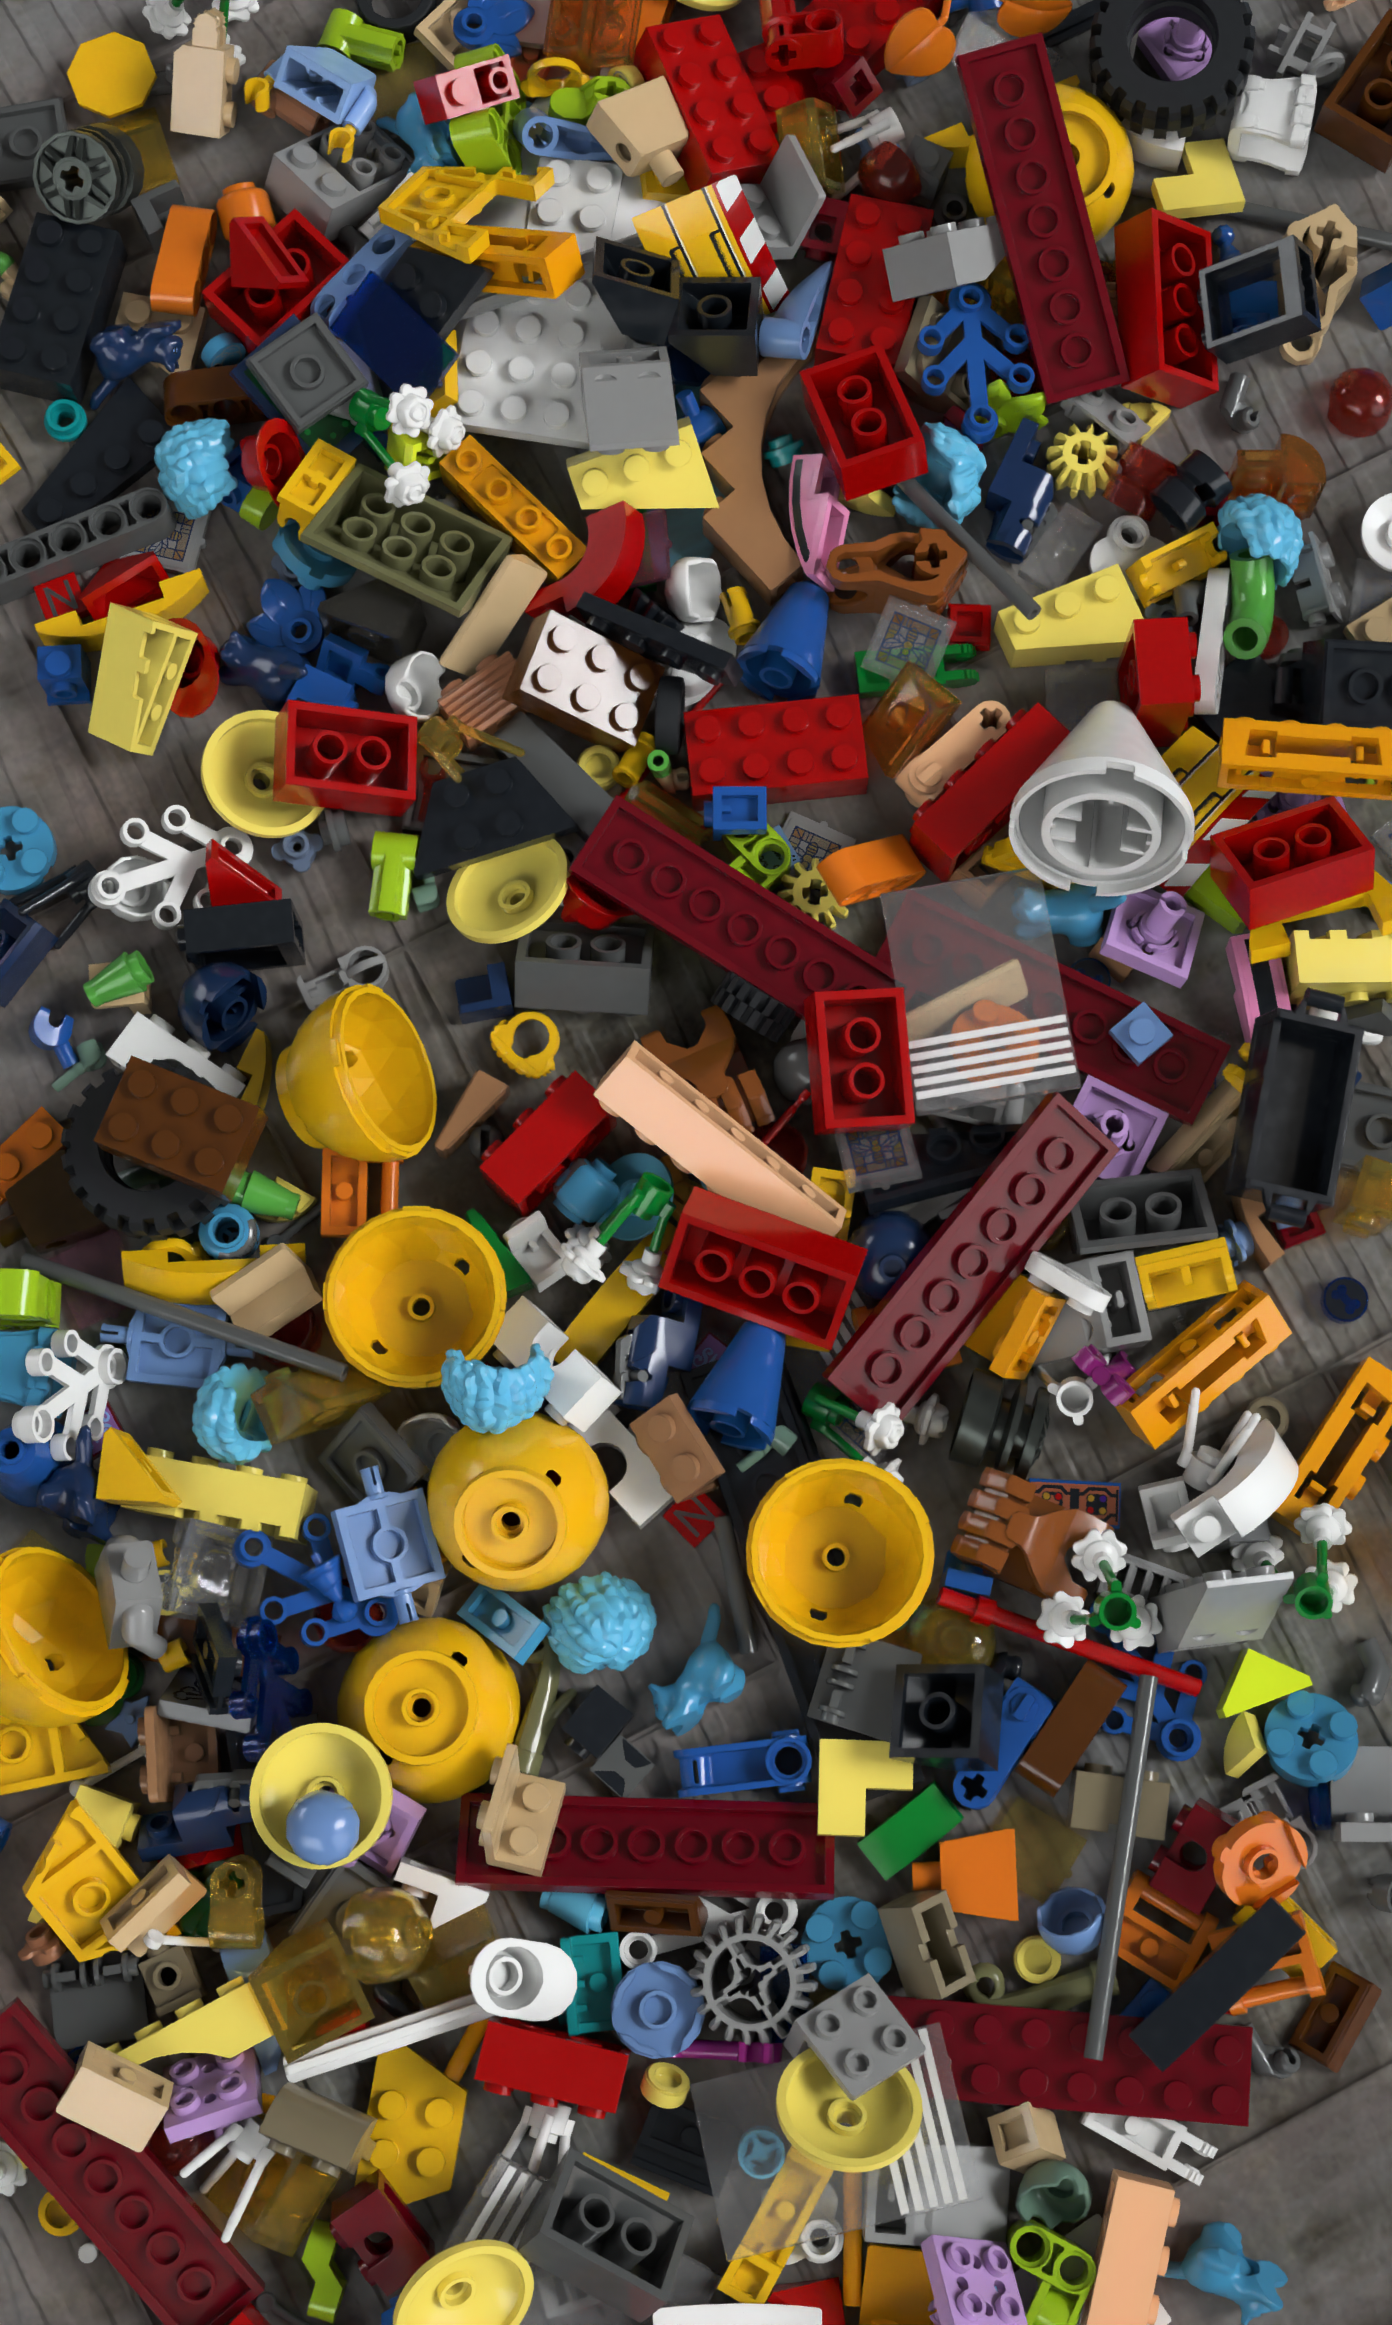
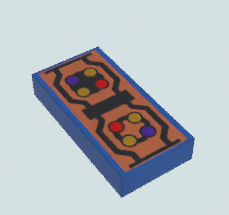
(1095, 1498)

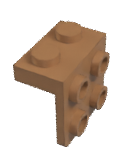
(677, 1449)
(174, 1753)

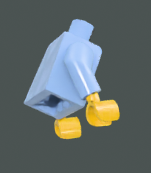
(325, 84)

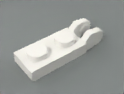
(1151, 2140)

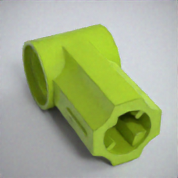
(362, 41)
(393, 866)

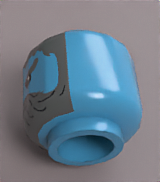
(585, 1190)
(225, 1219)

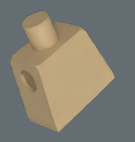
(642, 130)

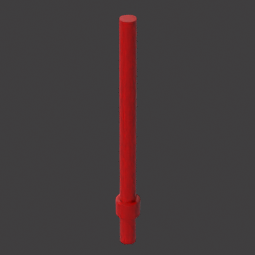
(986, 1612)

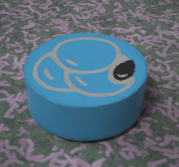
(223, 351)

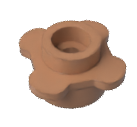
(42, 1945)

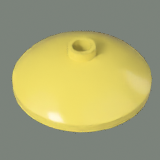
(231, 760)
(508, 893)
(310, 1761)
(814, 2105)
(468, 2286)

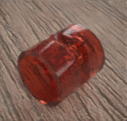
(1140, 474)

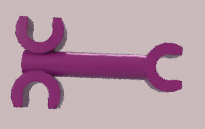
(1110, 1376)
(733, 2051)

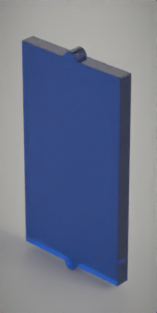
(393, 337)

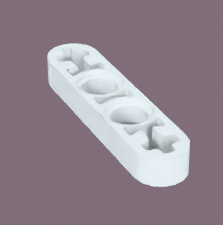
(1211, 648)

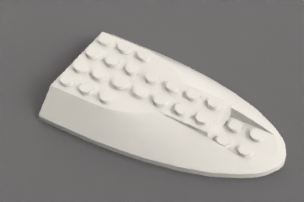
(523, 358)

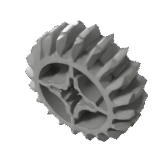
(763, 1999)

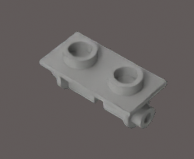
(1110, 414)
(1323, 595)

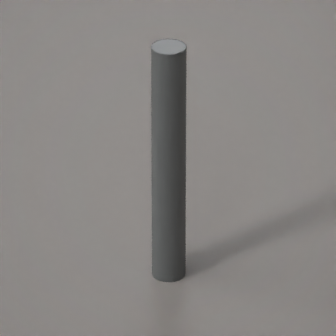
(735, 1584)

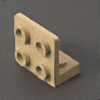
(519, 1817)

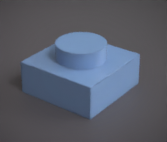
(1140, 1033)

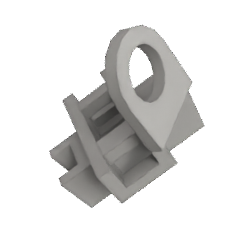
(1310, 57)

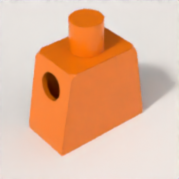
(975, 1873)

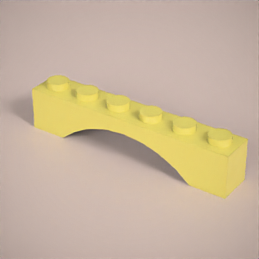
(219, 2028)

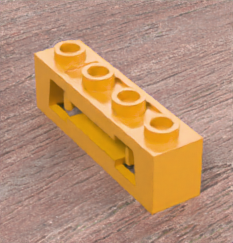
(528, 254)
(510, 508)
(1305, 758)
(1203, 1360)
(1347, 1481)

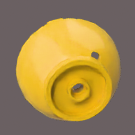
(1100, 155)
(358, 1079)
(393, 1265)
(494, 1474)
(883, 1546)
(53, 1615)
(470, 1713)

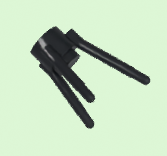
(74, 883)

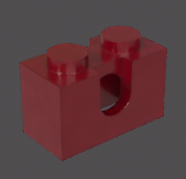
(1177, 1877)
(373, 2208)

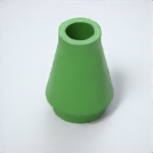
(121, 978)
(265, 1196)

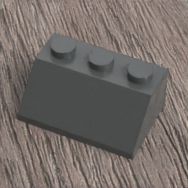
(585, 968)
(1141, 1212)
(606, 2236)

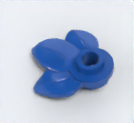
(498, 24)
(284, 612)

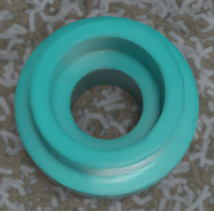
(64, 409)
(782, 450)

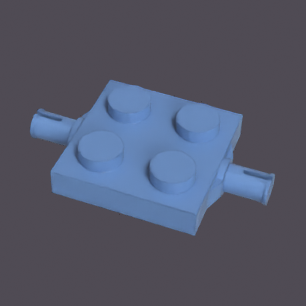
(171, 1353)
(388, 1545)

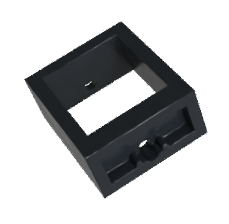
(1302, 314)
(245, 933)

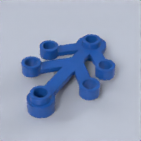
(976, 354)
(311, 1598)
(1163, 1713)

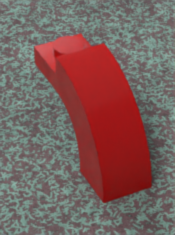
(607, 566)

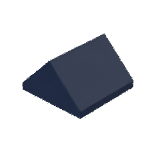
(21, 949)

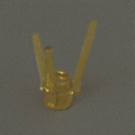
(444, 743)

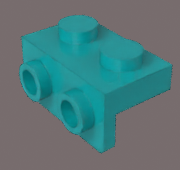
(598, 1973)

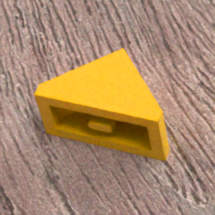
(130, 1476)

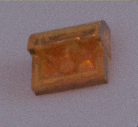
(593, 32)
(1288, 473)

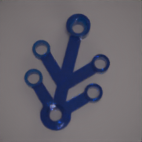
(277, 1698)

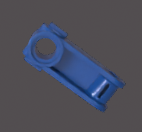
(1023, 1717)
(743, 1766)

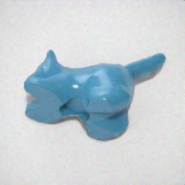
(427, 141)
(1079, 913)
(705, 1679)
(1219, 2267)

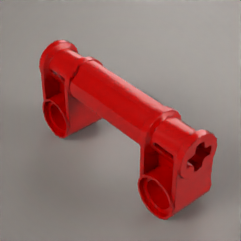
(807, 37)

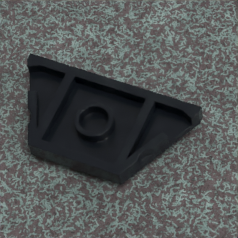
(436, 289)
(487, 816)

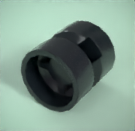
(1196, 486)

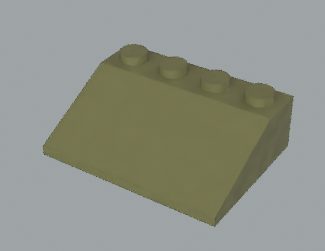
(414, 547)

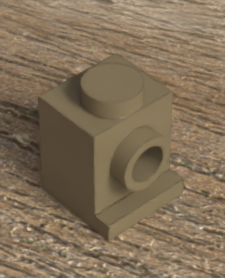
(188, 1984)

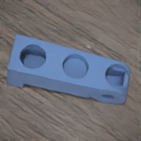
(377, 255)

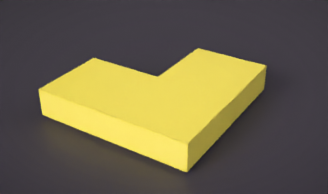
(1207, 188)
(845, 1774)

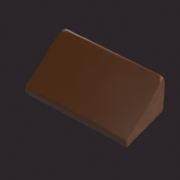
(656, 1913)
(1335, 2019)

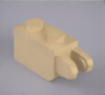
(204, 80)

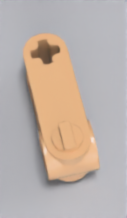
(953, 751)

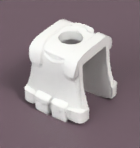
(1273, 122)

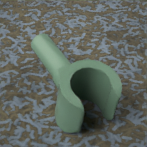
(426, 895)
(92, 1058)
(782, 1442)

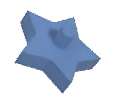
(127, 1720)

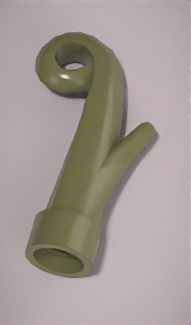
(541, 1710)
(1056, 1993)

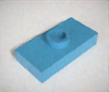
(504, 1622)

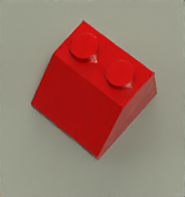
(774, 87)

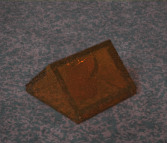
(908, 718)

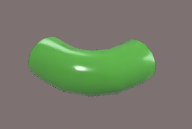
(1250, 604)

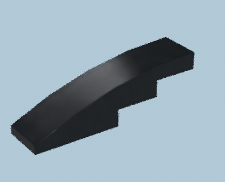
(1217, 1983)

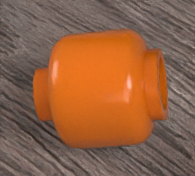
(243, 201)

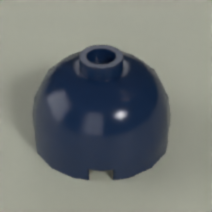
(220, 1004)
(892, 1245)

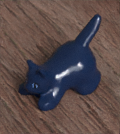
(124, 351)
(265, 669)
(72, 1495)

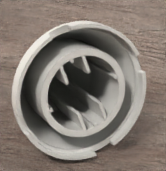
(1103, 809)

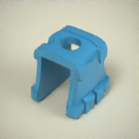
(15, 1382)

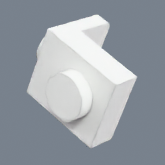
(536, 1250)
(1158, 1502)

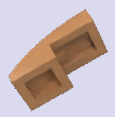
(1265, 1246)

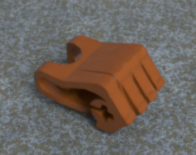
(935, 576)
(717, 1070)
(1021, 1535)

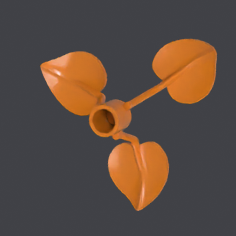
(924, 46)

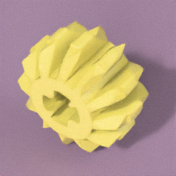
(1084, 445)
(802, 886)

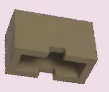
(1097, 1799)
(925, 1944)

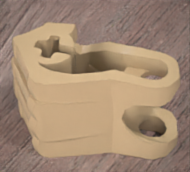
(1334, 247)

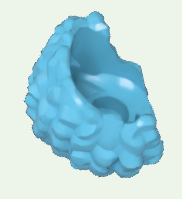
(194, 465)
(951, 479)
(1265, 529)
(492, 1396)
(226, 1415)
(600, 1623)

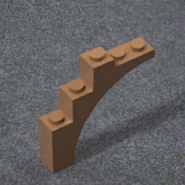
(743, 523)

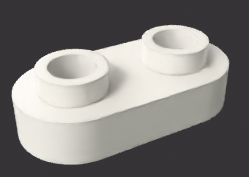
(1082, 1293)

